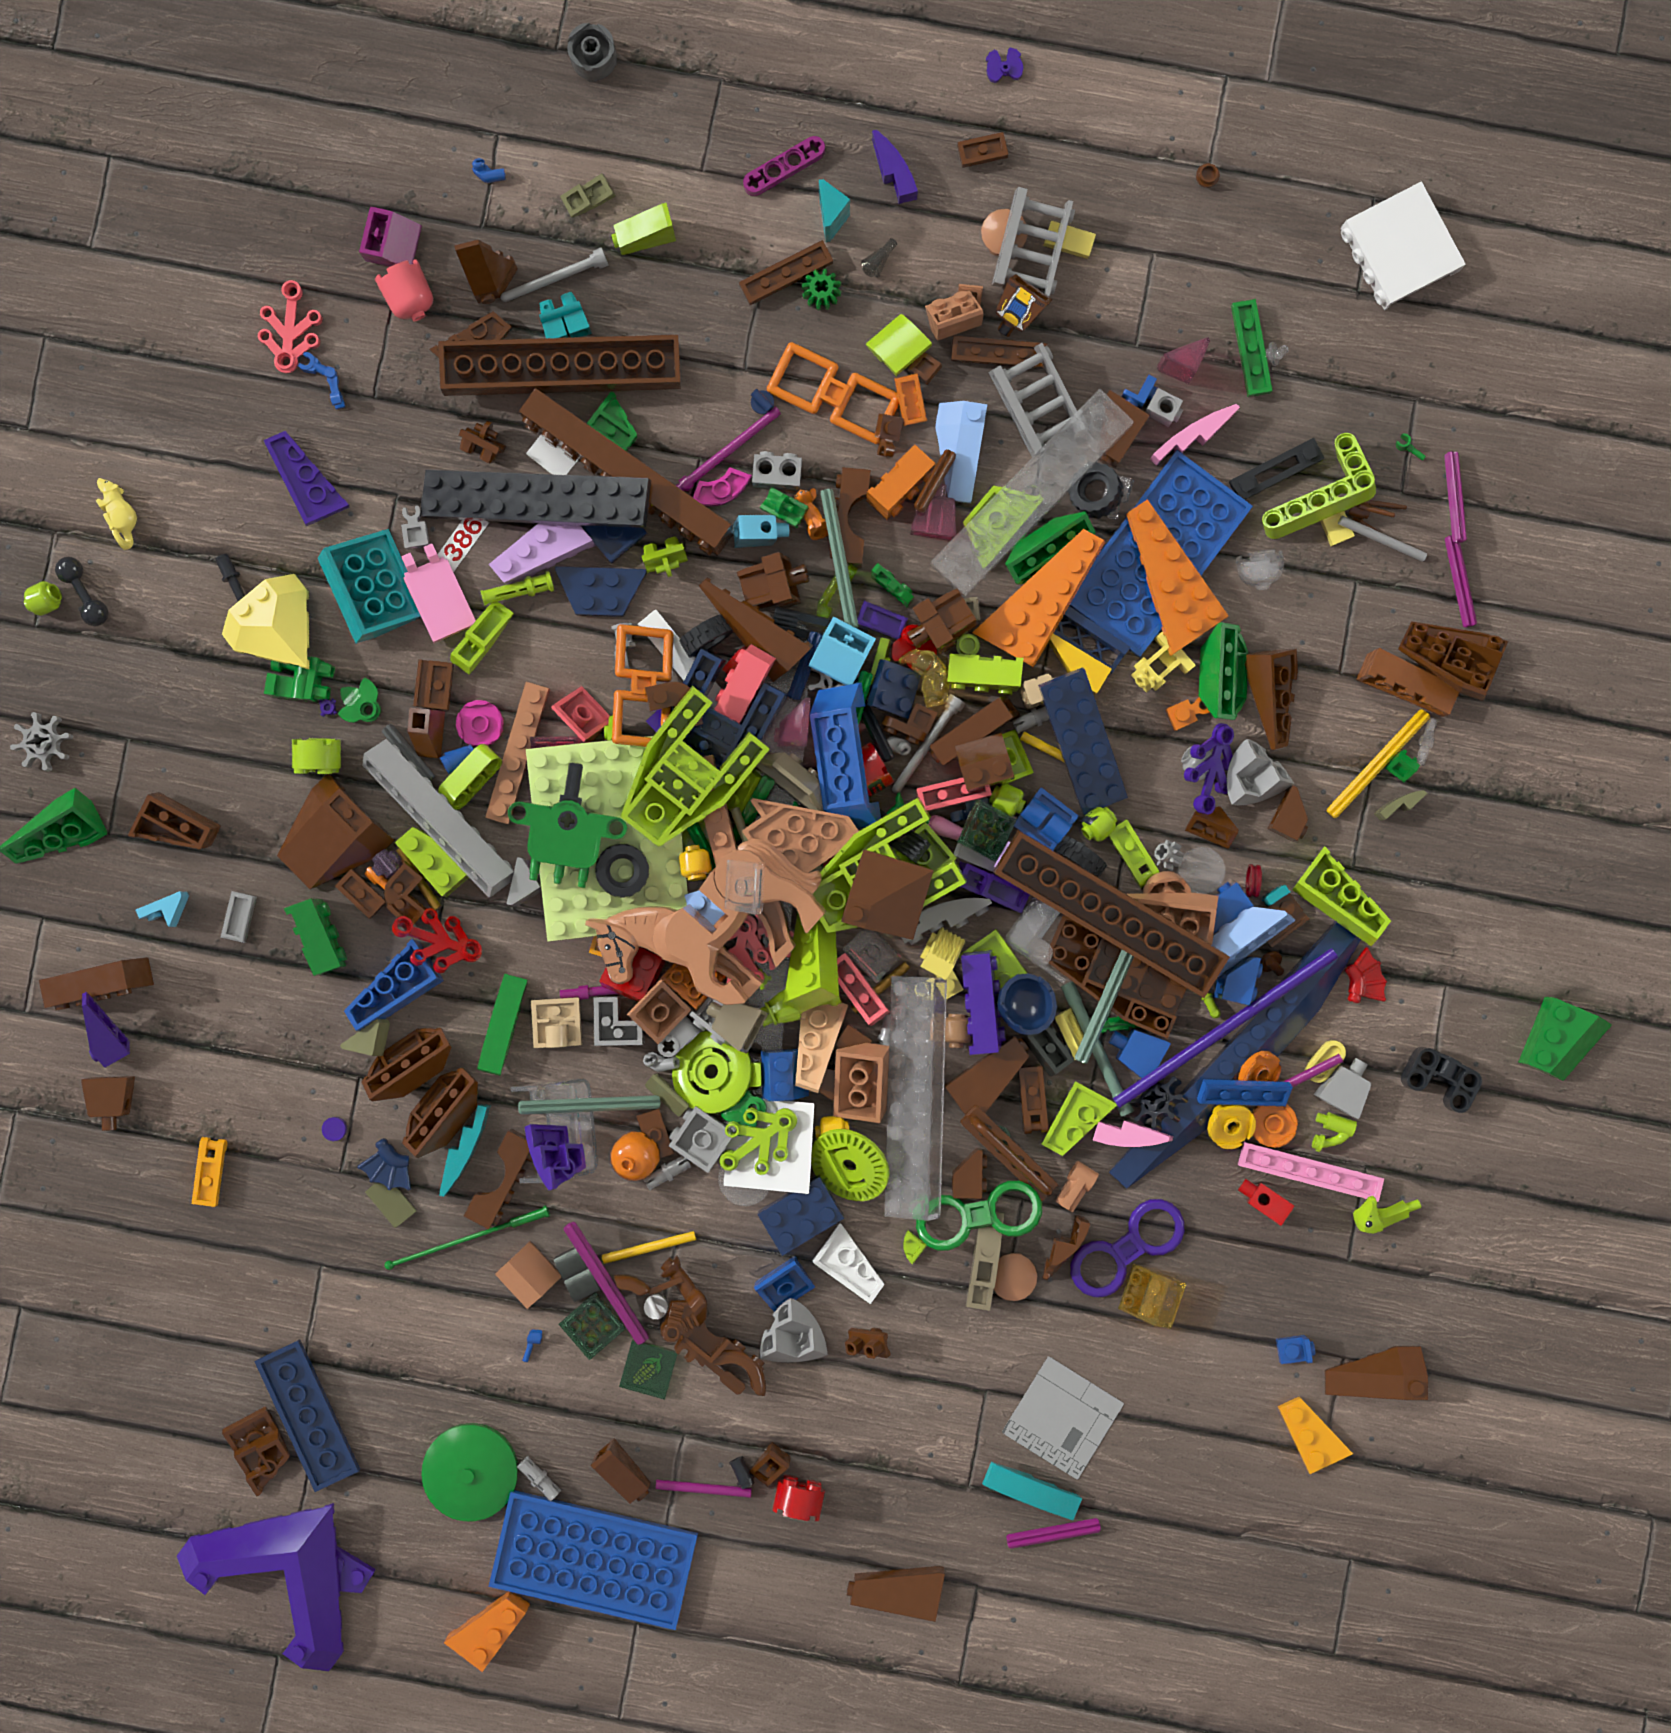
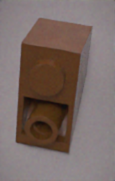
(426, 731)
(967, 1176)

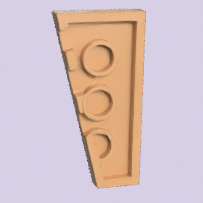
(816, 1043)

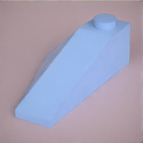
(961, 431)

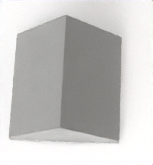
(521, 886)

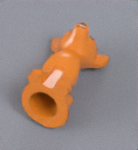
(816, 524)

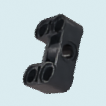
(1447, 1070)

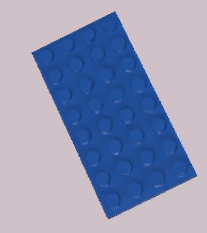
(1200, 518)
(593, 1559)

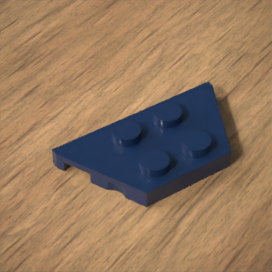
(600, 589)

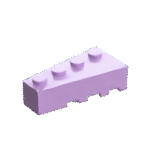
(539, 550)

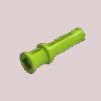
(529, 586)

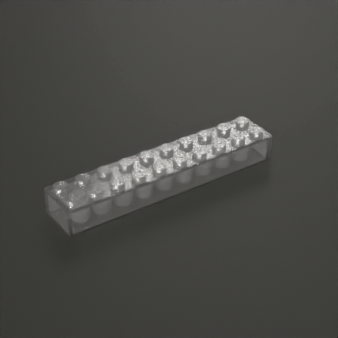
(1032, 493)
(915, 1097)

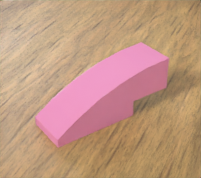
(1129, 1135)

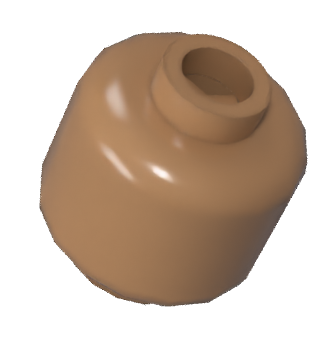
(956, 1030)

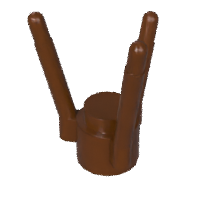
(1363, 510)

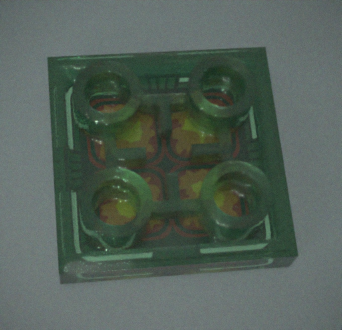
(986, 830)
(592, 1326)

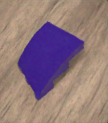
(553, 1155)

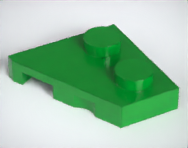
(613, 423)
(891, 585)

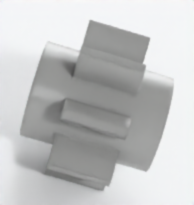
(1169, 855)

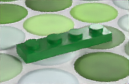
(1251, 348)

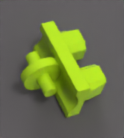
(664, 559)

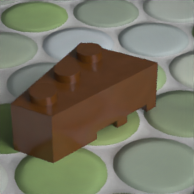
(173, 823)

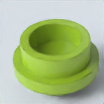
(968, 644)

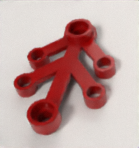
(440, 940)

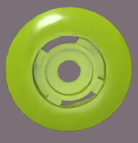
(724, 1089)
(855, 1147)

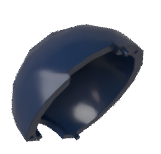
(1027, 1004)

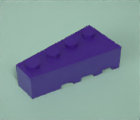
(982, 1001)

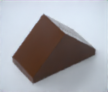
(771, 1464)

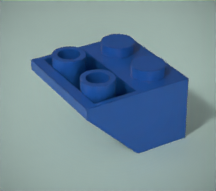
(1239, 981)

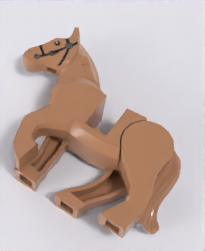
(694, 942)

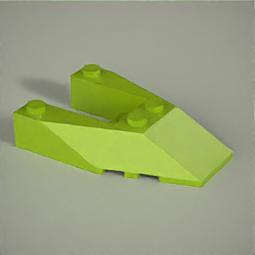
(676, 781)
(841, 870)

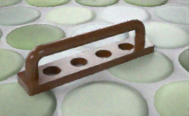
(1024, 1170)

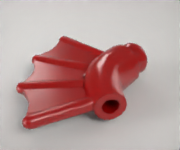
(1365, 979)

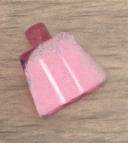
(938, 519)

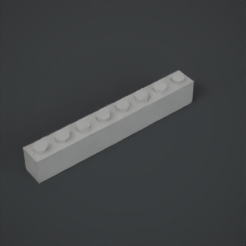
(438, 818)

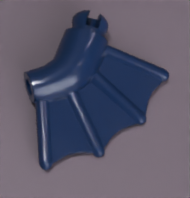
(387, 1166)

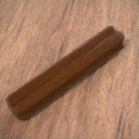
(934, 481)

